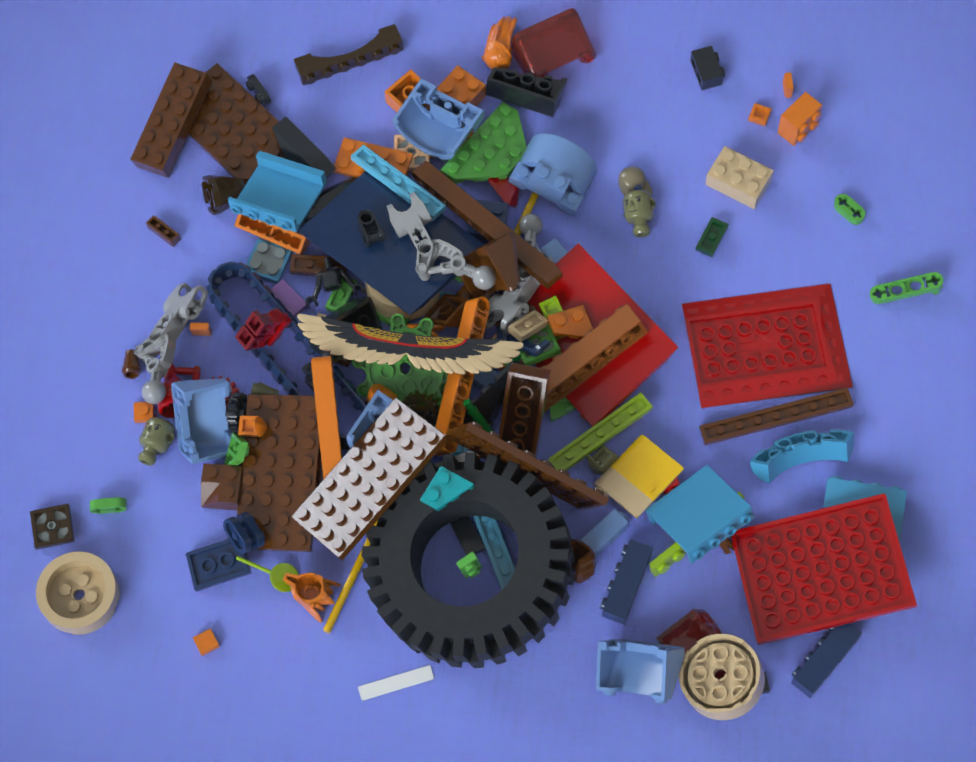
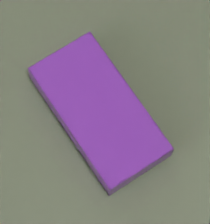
(290, 299)

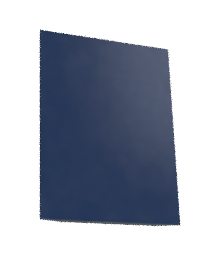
(387, 264)

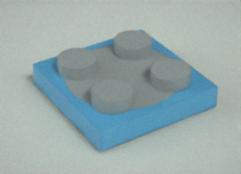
(269, 260)

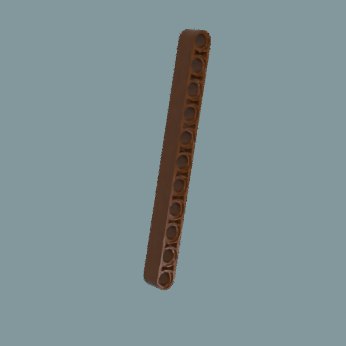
(485, 222)

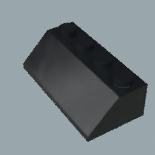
(357, 311)

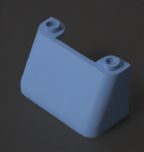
(201, 418)
(638, 668)

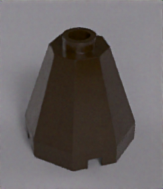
(218, 190)

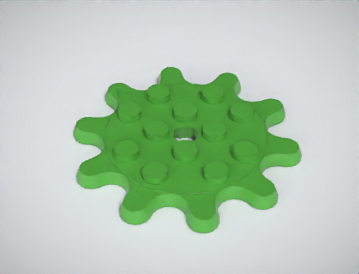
(392, 375)

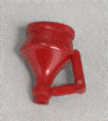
(166, 406)

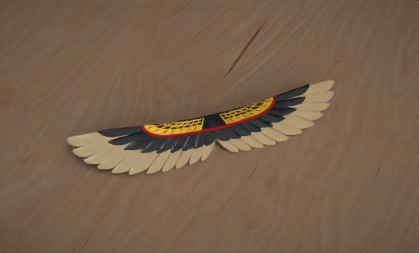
(423, 351)

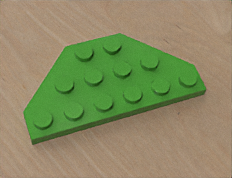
(490, 150)

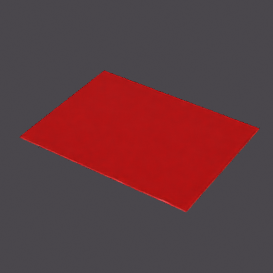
(590, 285)
(766, 345)

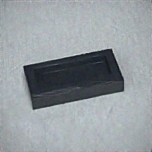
(467, 535)

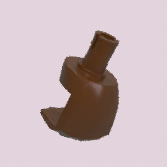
(584, 561)

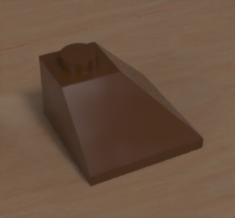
(447, 310)

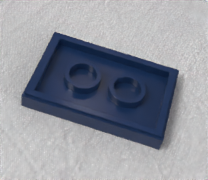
(216, 565)

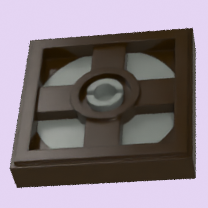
(52, 526)

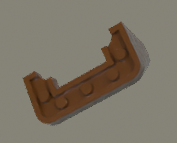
(502, 258)

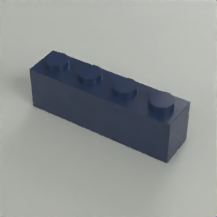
(627, 581)
(825, 658)

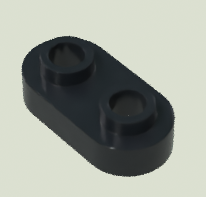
(261, 94)

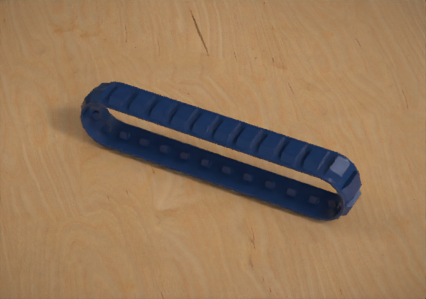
(233, 270)

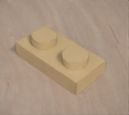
(527, 325)

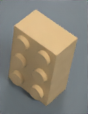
(739, 177)

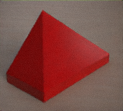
(507, 191)

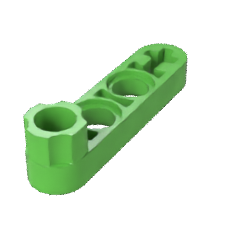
(907, 290)

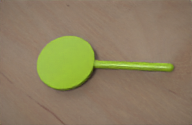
(276, 573)

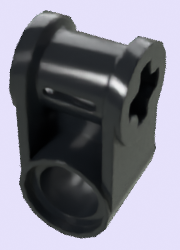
(370, 230)

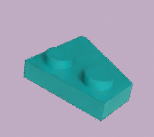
(444, 489)

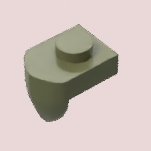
(601, 460)

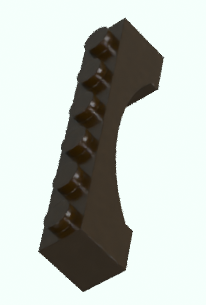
(315, 68)

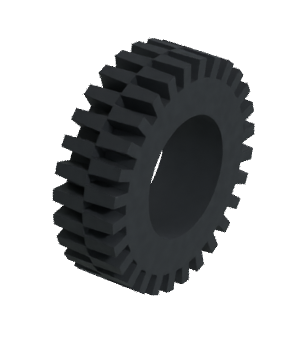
(507, 618)

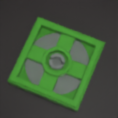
(549, 352)

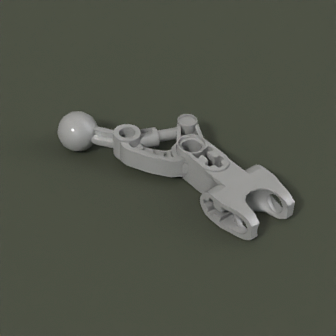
(413, 223)
(513, 304)
(162, 339)

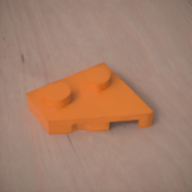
(570, 322)

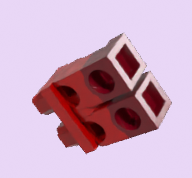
(262, 329)

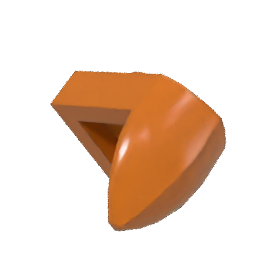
(381, 388)
(252, 426)

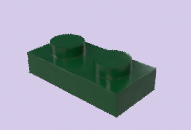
(712, 237)

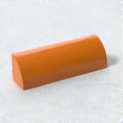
(288, 239)

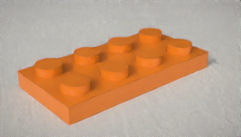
(345, 166)

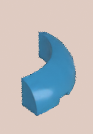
(800, 449)

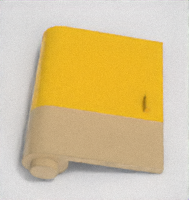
(639, 476)

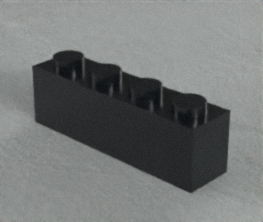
(526, 90)

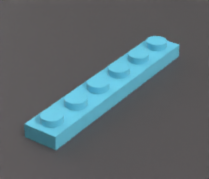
(396, 180)

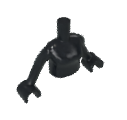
(331, 281)

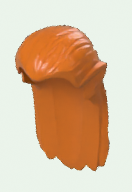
(498, 45)

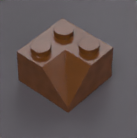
(220, 486)

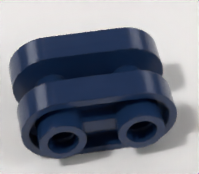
(244, 532)

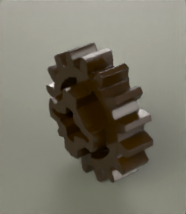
(422, 405)

